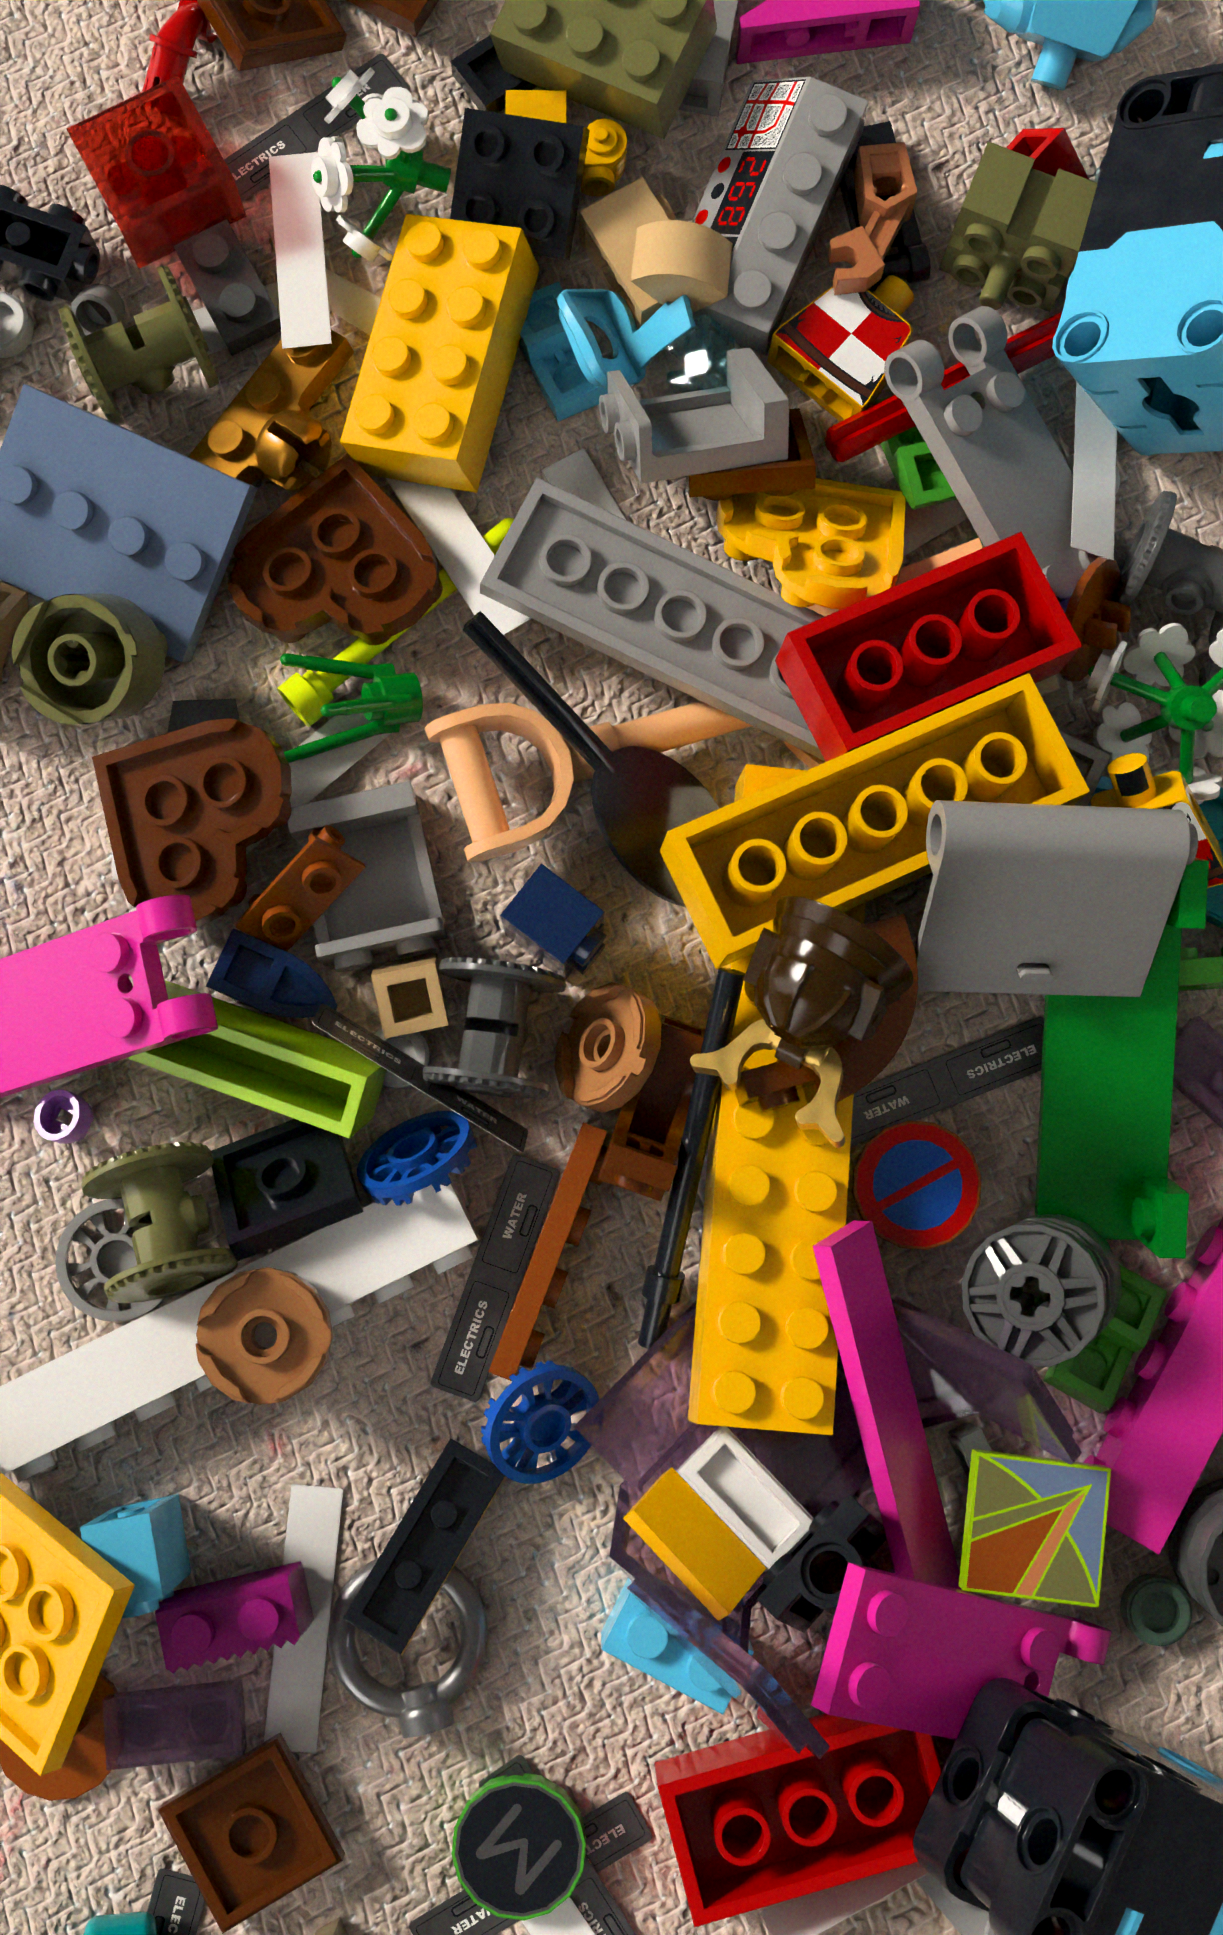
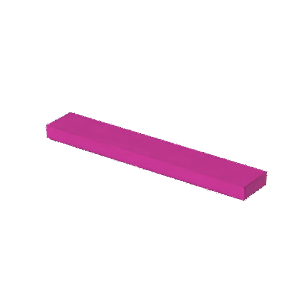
(885, 1404)

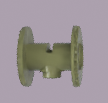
(141, 353)
(171, 1220)

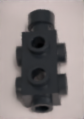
(40, 243)

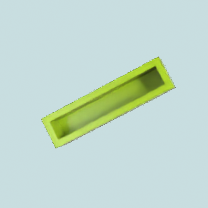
(275, 1067)

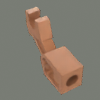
(877, 172)

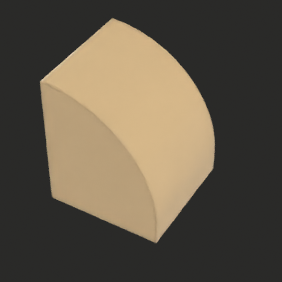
(681, 260)
(410, 995)

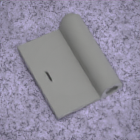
(1048, 896)

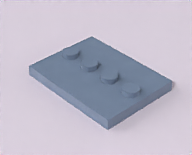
(114, 516)

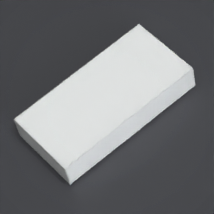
(746, 1496)

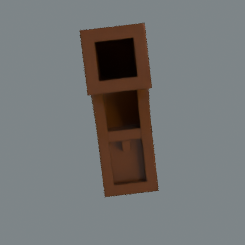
(861, 1061)
(651, 1124)

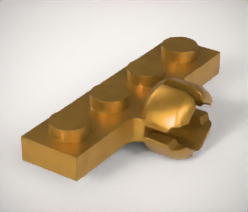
(268, 421)

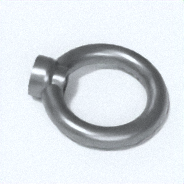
(427, 1705)

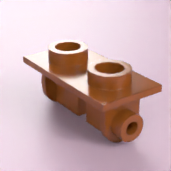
(301, 890)

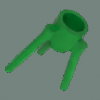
(387, 700)

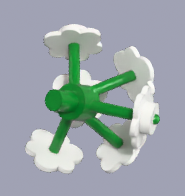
(395, 130)
(1188, 710)

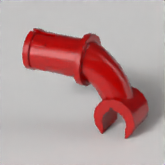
(176, 42)

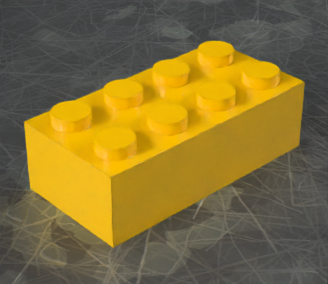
(441, 352)

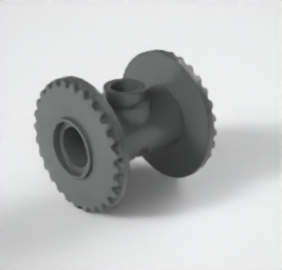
(1175, 564)
(494, 1027)

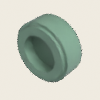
(1156, 1609)

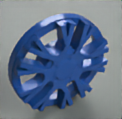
(417, 1157)
(539, 1422)

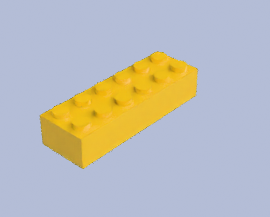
(863, 816)

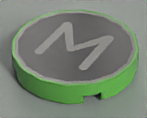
(519, 1846)

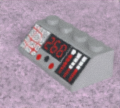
(775, 195)

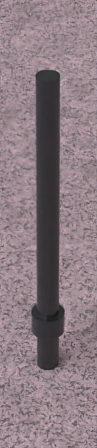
(664, 1279)

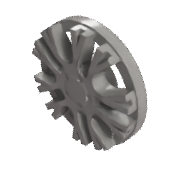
(108, 1258)

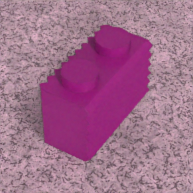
(234, 1616)

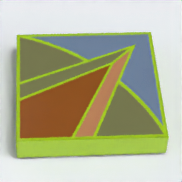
(1035, 1528)

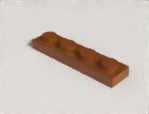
(543, 1279)

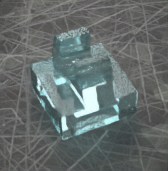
(704, 356)

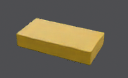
(695, 1543)

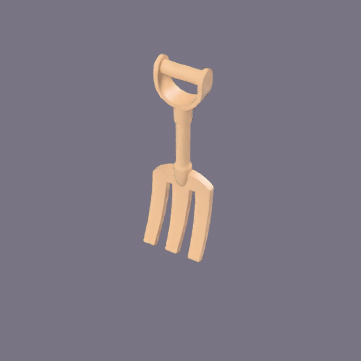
(659, 732)

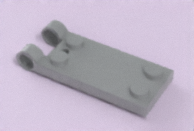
(993, 445)

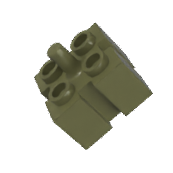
(1018, 230)

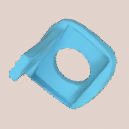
(631, 346)

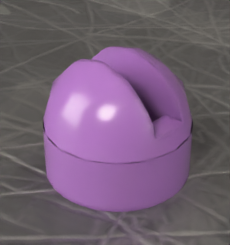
(57, 1131)

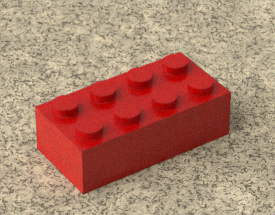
(926, 646)
(778, 1824)

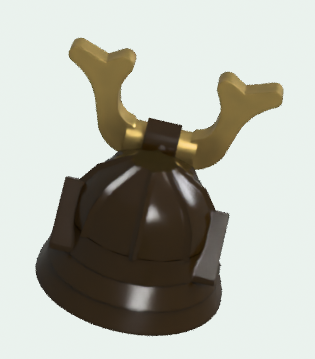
(814, 987)

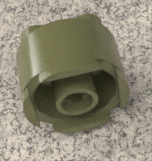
(88, 658)

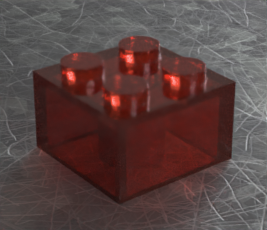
(157, 170)

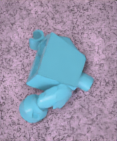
(1072, 30)

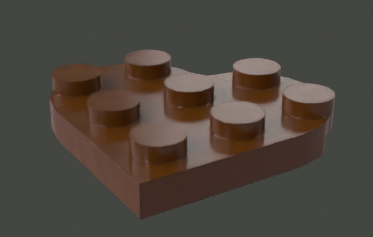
(336, 558)
(190, 808)

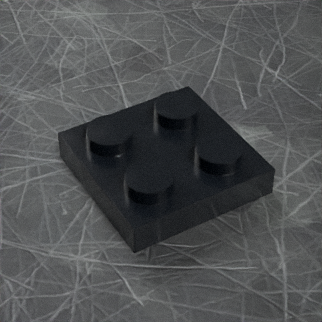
(282, 1186)

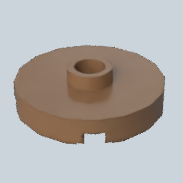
(608, 1047)
(228, 1342)

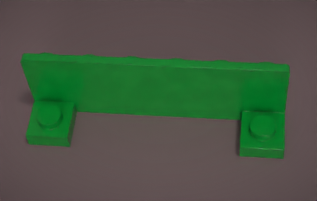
(1111, 1098)

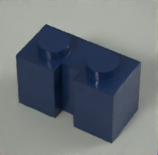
(555, 923)

